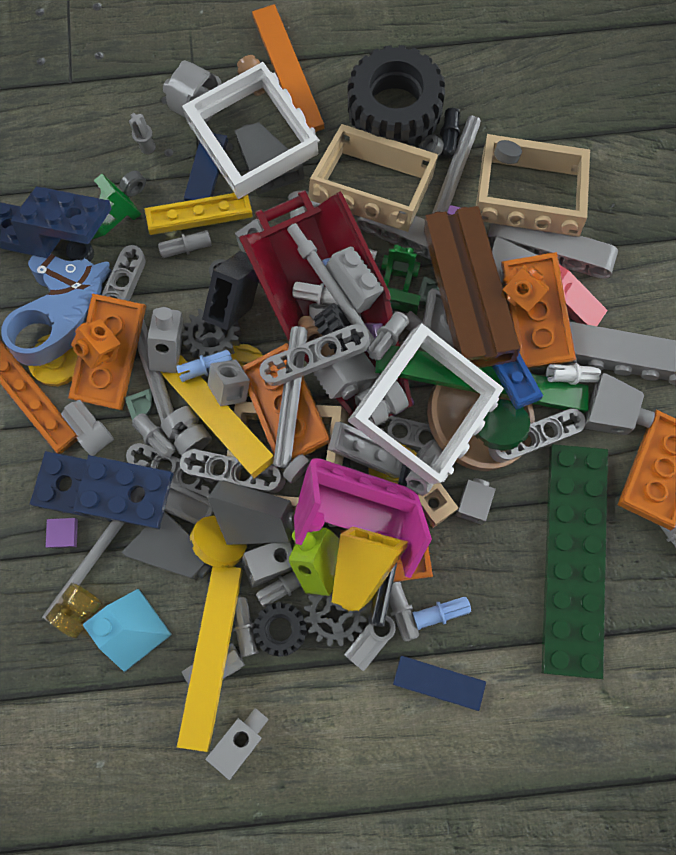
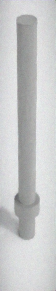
(308, 251)
(96, 551)

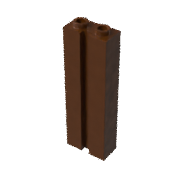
(471, 287)

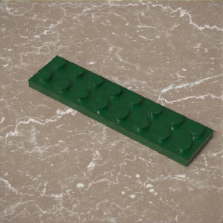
(575, 562)

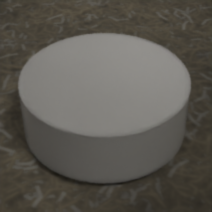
(296, 468)

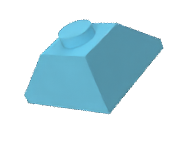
(127, 629)

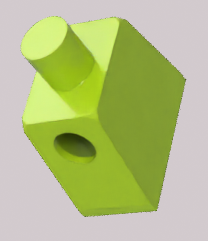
(316, 561)

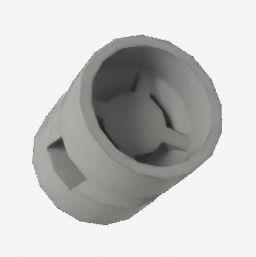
(392, 403)
(184, 429)

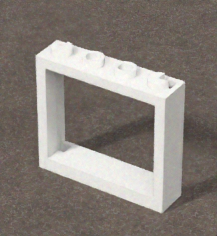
(233, 91)
(471, 425)

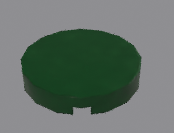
(505, 427)

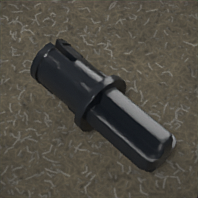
(450, 131)

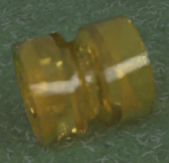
(77, 600)

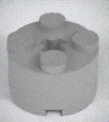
(187, 84)

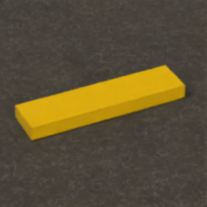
(197, 213)

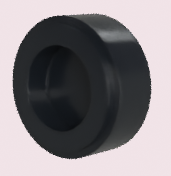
(79, 251)

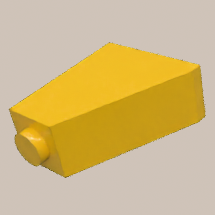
(363, 566)

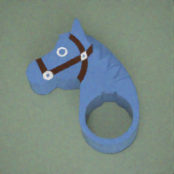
(63, 308)

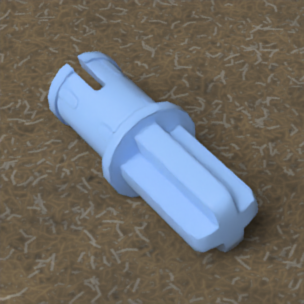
(202, 365)
(441, 612)

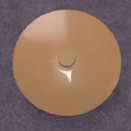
(445, 414)

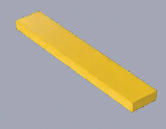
(222, 422)
(210, 659)

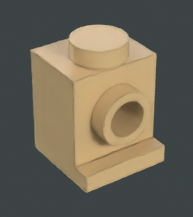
(445, 508)

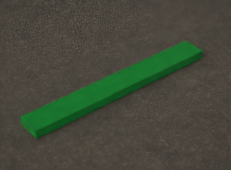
(427, 369)

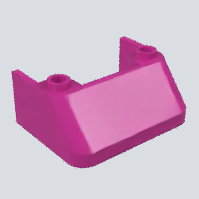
(361, 501)

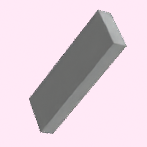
(360, 448)

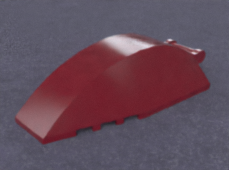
(280, 265)

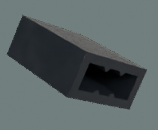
(230, 291)

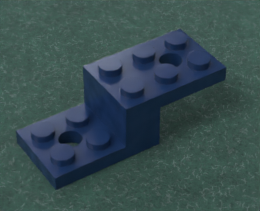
(48, 218)
(102, 489)

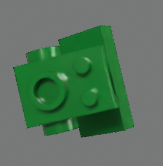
(120, 205)
(402, 263)

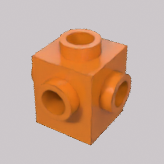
(524, 297)
(95, 343)

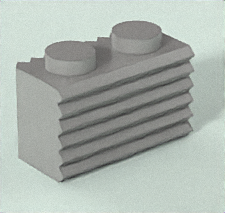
(354, 279)
(347, 376)

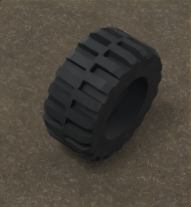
(401, 70)

